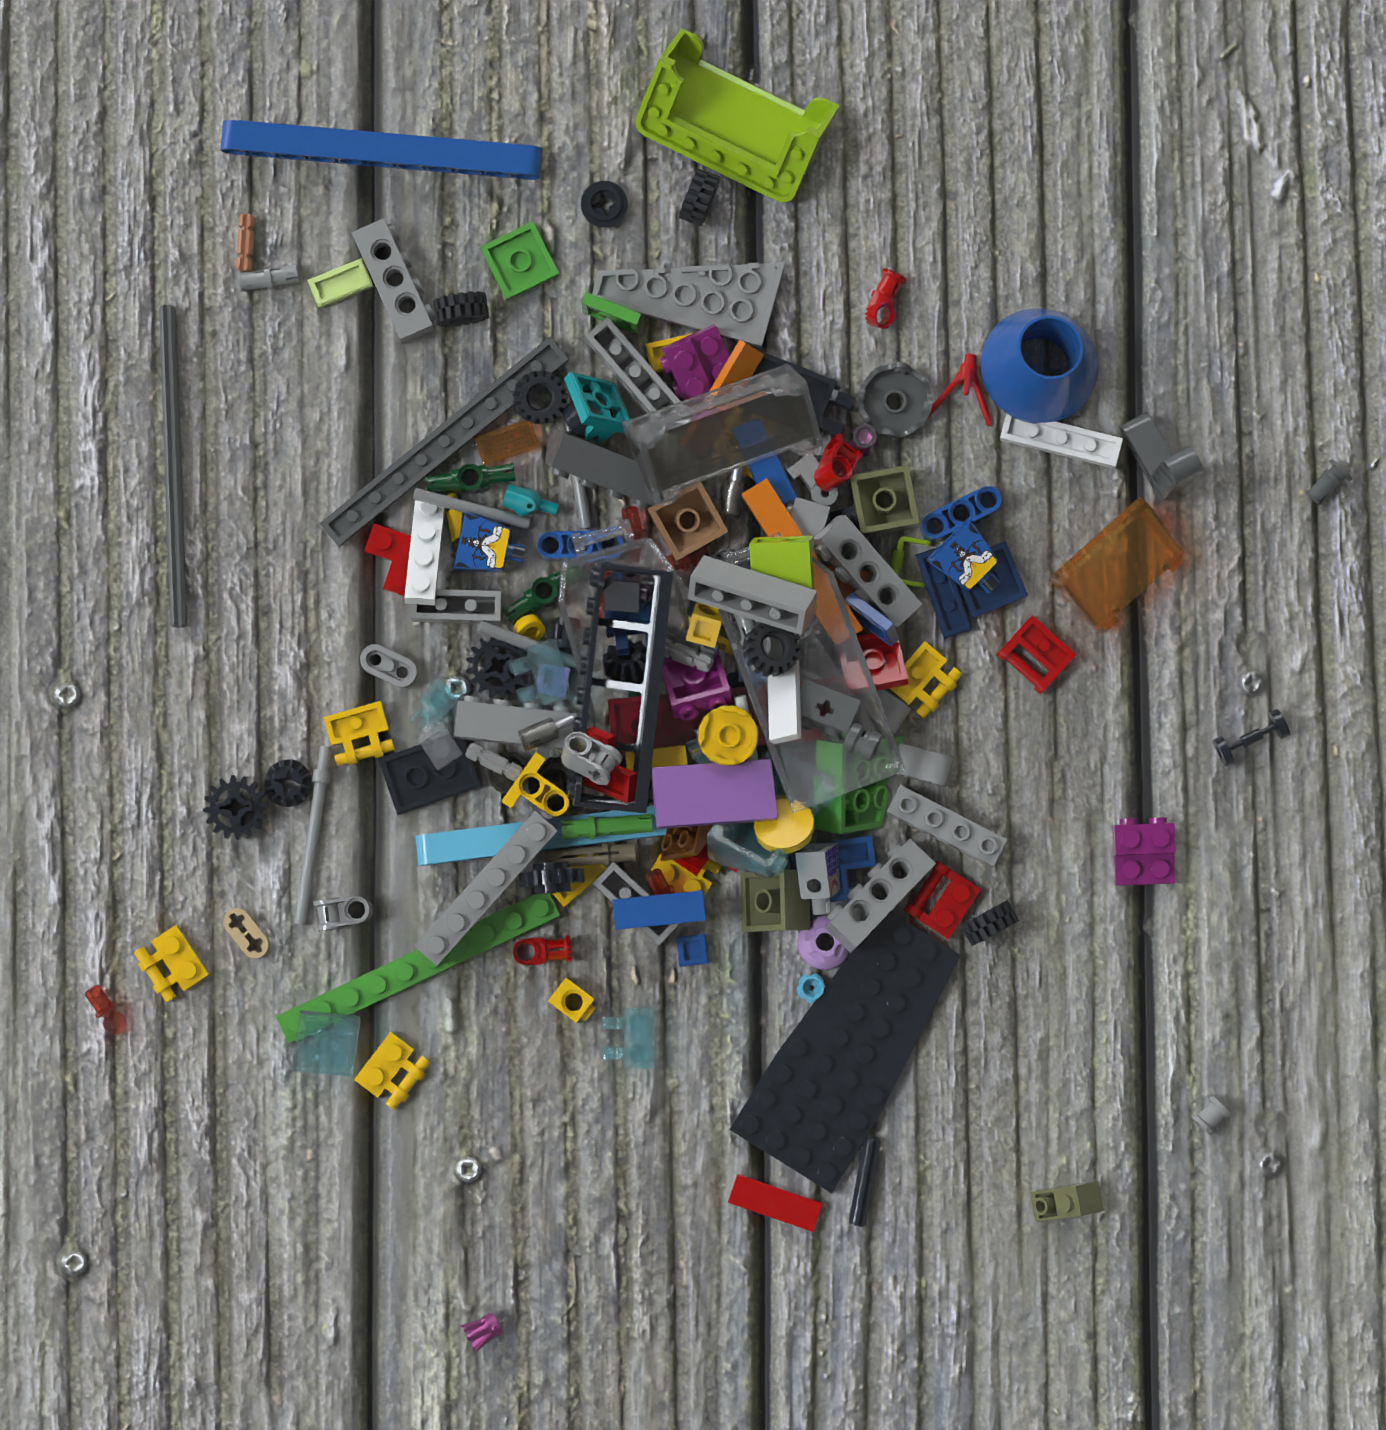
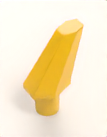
(455, 521)

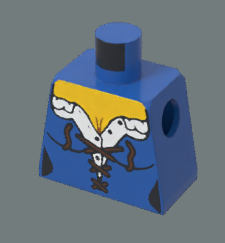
(486, 546)
(966, 558)

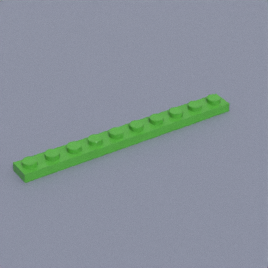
(417, 967)

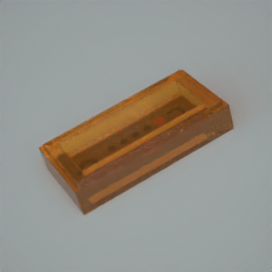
(506, 442)

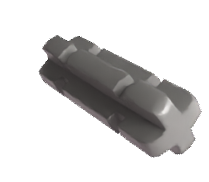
(688, 656)
(493, 761)

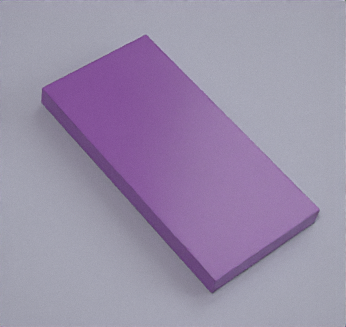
(713, 794)

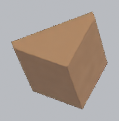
(688, 521)

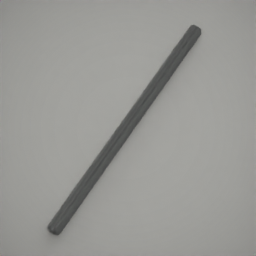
(173, 466)

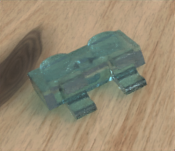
(547, 671)
(637, 1037)

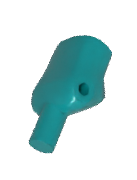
(527, 501)

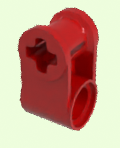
(836, 463)

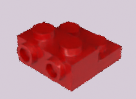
(884, 662)

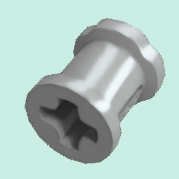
(1211, 1116)

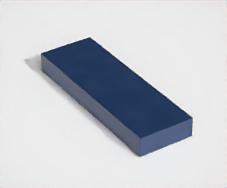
(944, 598)

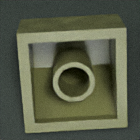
(885, 500)
(773, 903)

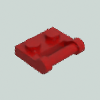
(1043, 647)
(951, 904)

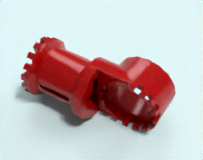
(884, 297)
(542, 953)

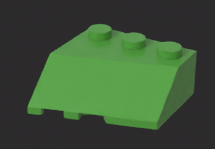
(856, 809)

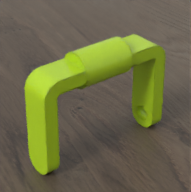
(898, 555)

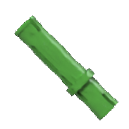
(601, 826)

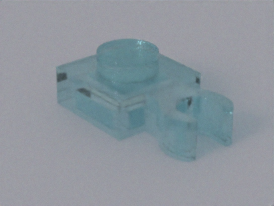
(437, 701)

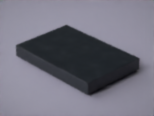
(416, 781)

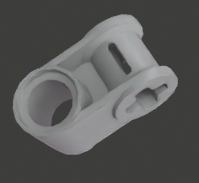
(592, 758)
(340, 912)

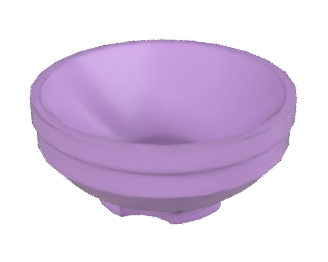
(812, 954)

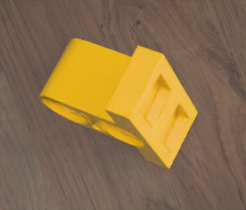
(541, 797)

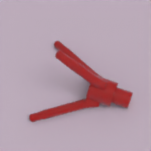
(967, 377)

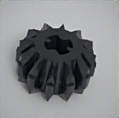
(628, 667)

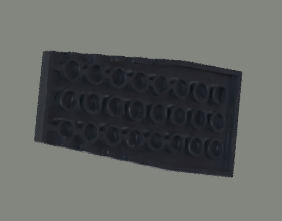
(847, 1053)

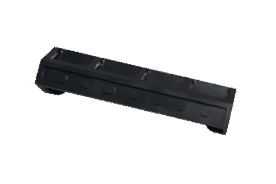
(648, 688)

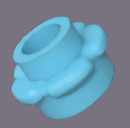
(803, 988)

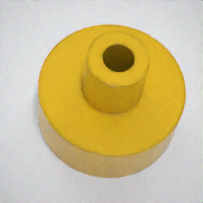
(530, 627)

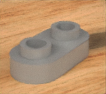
(389, 665)

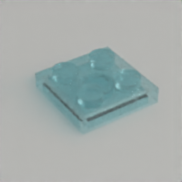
(326, 1043)

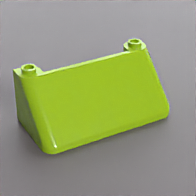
(731, 122)

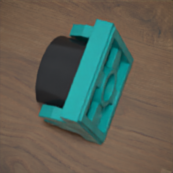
(591, 407)

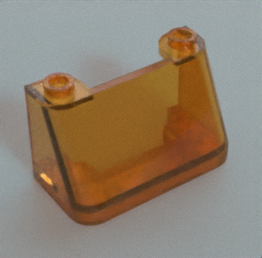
(1118, 565)

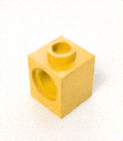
(704, 625)
(559, 996)

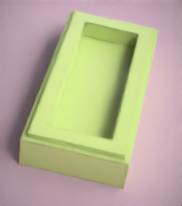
(340, 283)

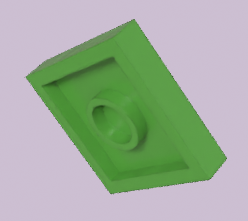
(519, 261)
(619, 315)

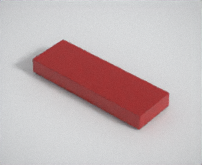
(775, 1202)

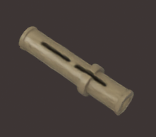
(626, 853)

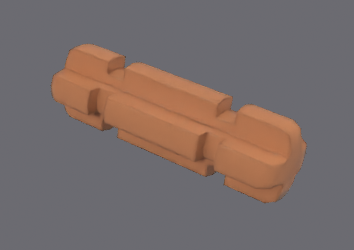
(245, 243)

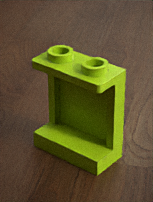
(784, 558)

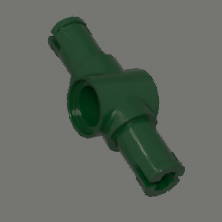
(487, 476)
(531, 601)

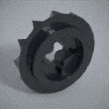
(611, 192)
(296, 794)

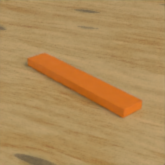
(775, 518)

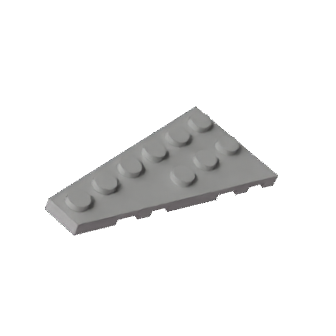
(696, 297)

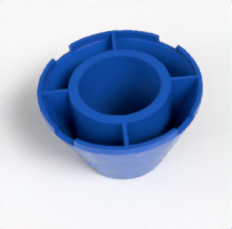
(1023, 391)

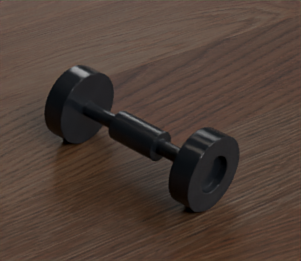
(1278, 724)

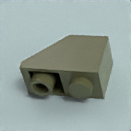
(1067, 1201)

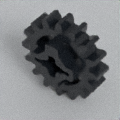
(485, 673)
(237, 821)
(551, 877)

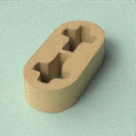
(240, 937)

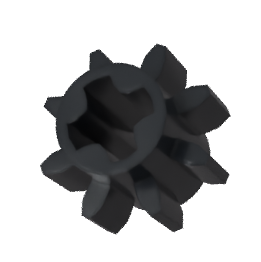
(559, 633)

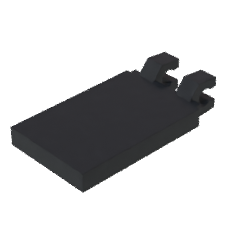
(822, 390)

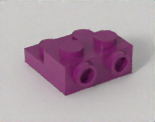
(695, 362)
(694, 689)
(1144, 852)

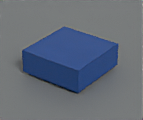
(692, 950)

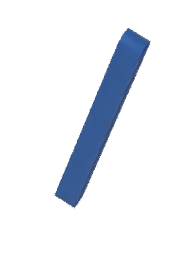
(381, 149)

